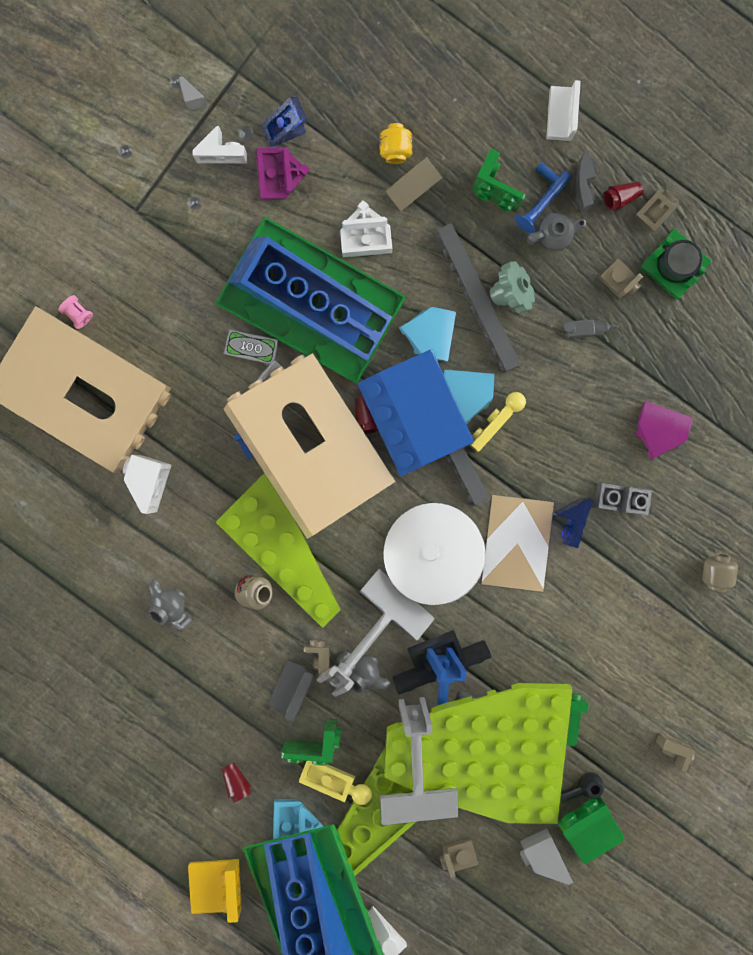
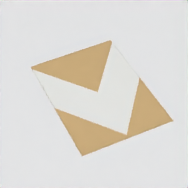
(517, 543)

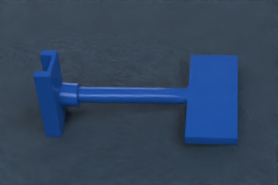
(448, 669)

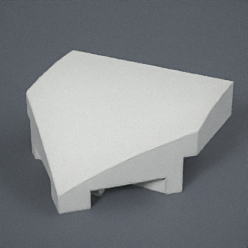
(365, 233)

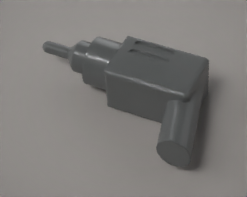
(586, 328)

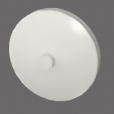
(434, 554)

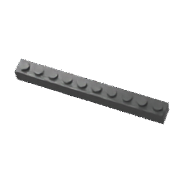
(478, 298)
(469, 478)

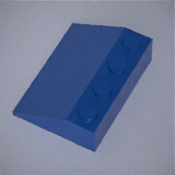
(415, 412)

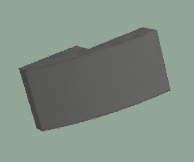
(585, 175)
(622, 499)

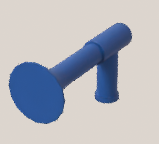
(527, 221)

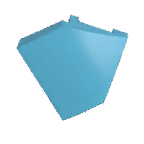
(432, 331)
(471, 391)
(292, 817)

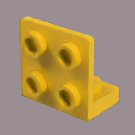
(215, 888)

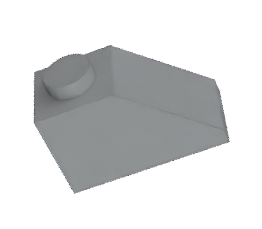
(544, 857)

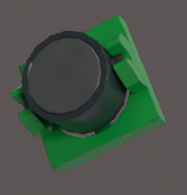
(677, 262)

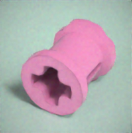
(75, 312)

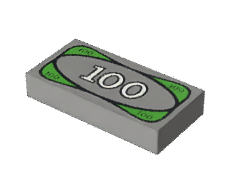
(251, 347)

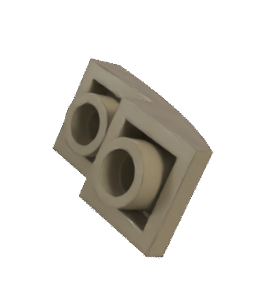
(414, 184)

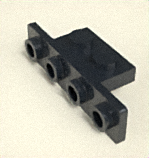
(423, 672)

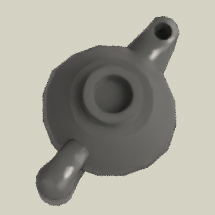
(556, 231)
(168, 606)
(364, 673)

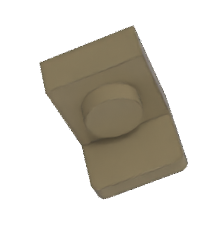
(658, 208)
(620, 279)
(321, 662)
(678, 749)
(458, 856)

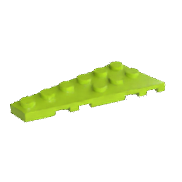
(275, 542)
(362, 827)

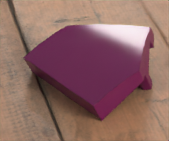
(278, 173)
(662, 429)

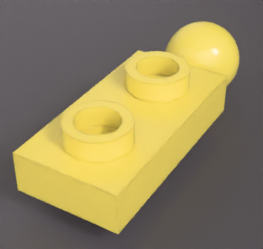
(514, 403)
(334, 783)

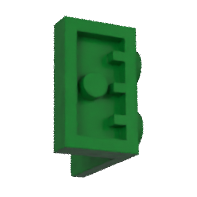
(488, 188)

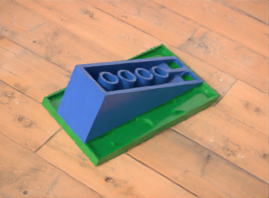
(310, 300)
(312, 895)

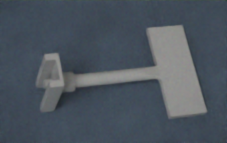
(396, 608)
(419, 804)

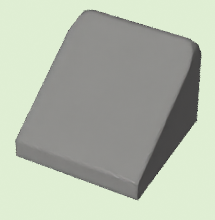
(192, 97)

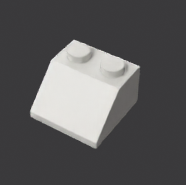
(146, 481)

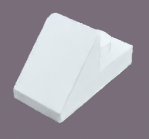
(212, 151)
(389, 939)

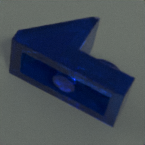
(285, 122)
(577, 513)

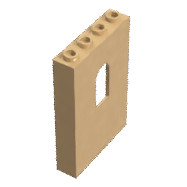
(44, 367)
(331, 476)

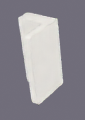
(563, 112)

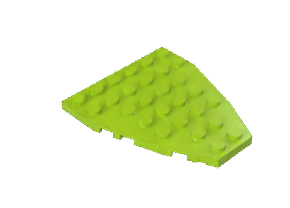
(496, 751)

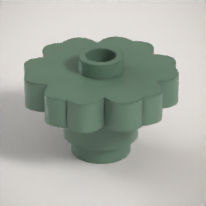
(513, 288)

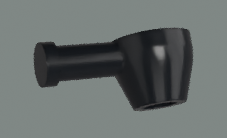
(584, 786)

